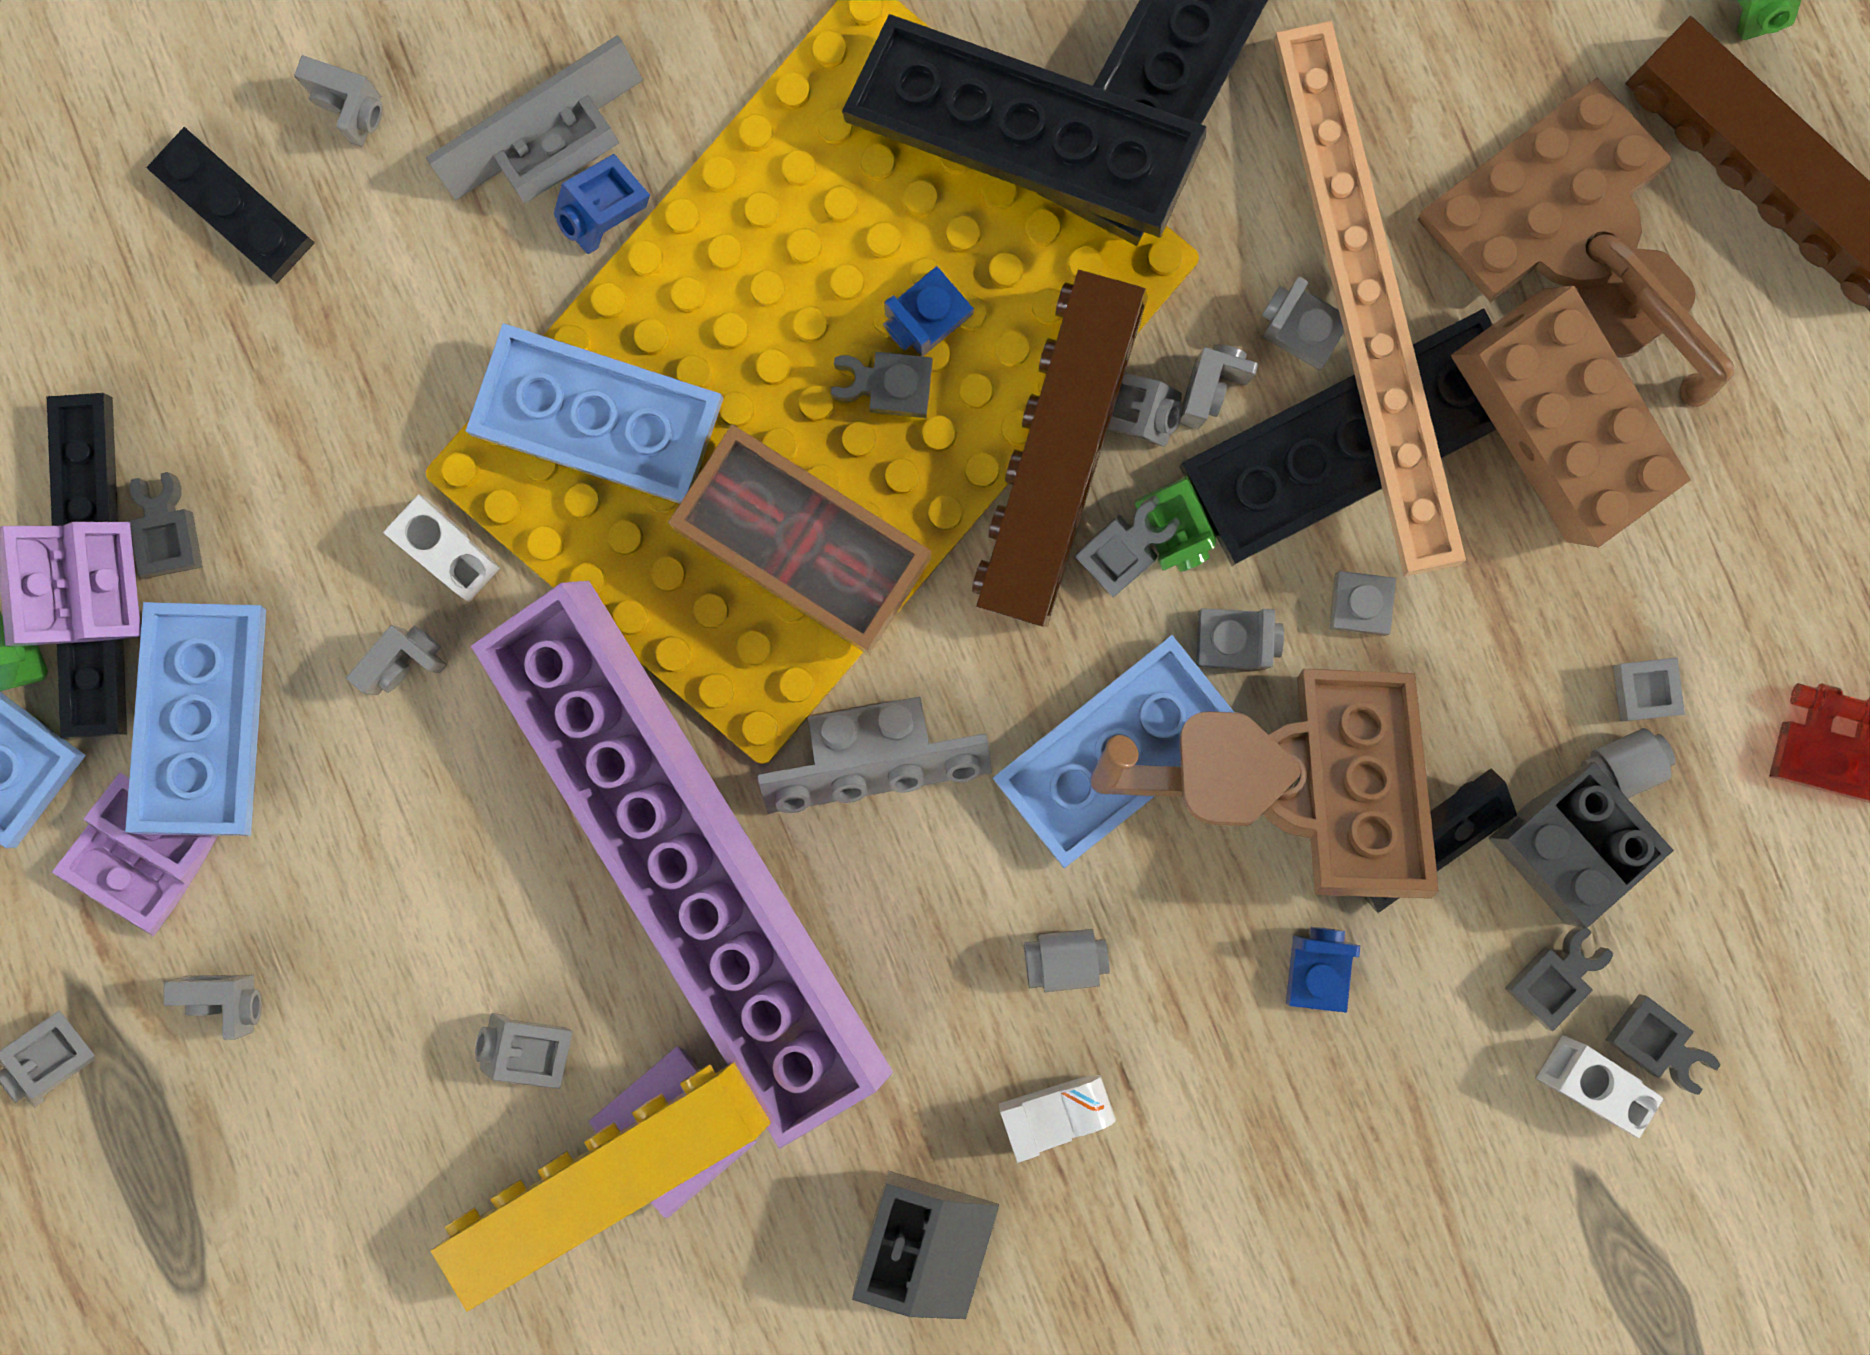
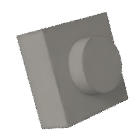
(1362, 603)
(1648, 689)

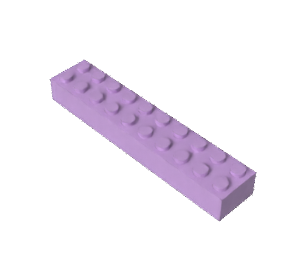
(682, 860)

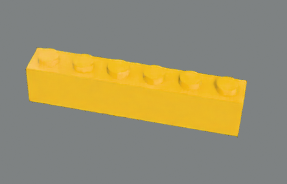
(601, 1185)

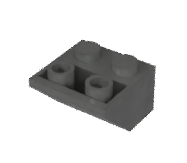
(1581, 845)
(924, 1249)

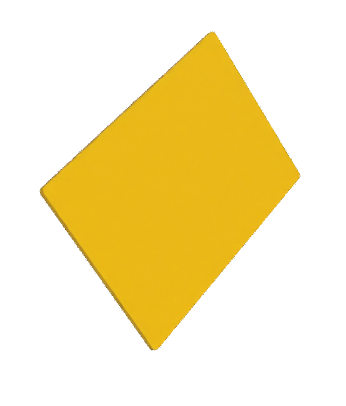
(751, 290)

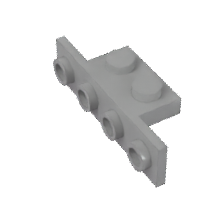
(543, 131)
(872, 754)

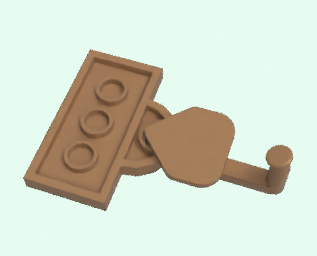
(1569, 188)
(1352, 773)

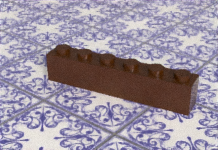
(1762, 151)
(1061, 448)

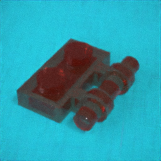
(1822, 758)

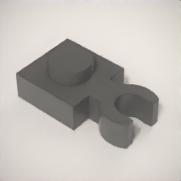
(896, 383)
(163, 538)
(1122, 550)
(1553, 983)
(1658, 1041)

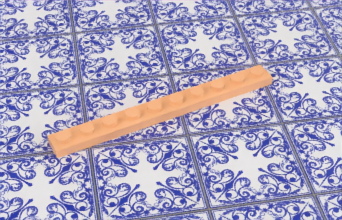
(1369, 300)

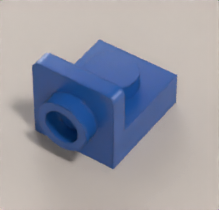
(598, 201)
(926, 313)
(1321, 970)

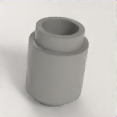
(1635, 761)
(1066, 960)

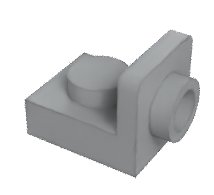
(344, 94)
(1303, 324)
(1204, 392)
(1146, 409)
(1238, 639)
(386, 661)
(209, 992)
(523, 1051)
(43, 1059)

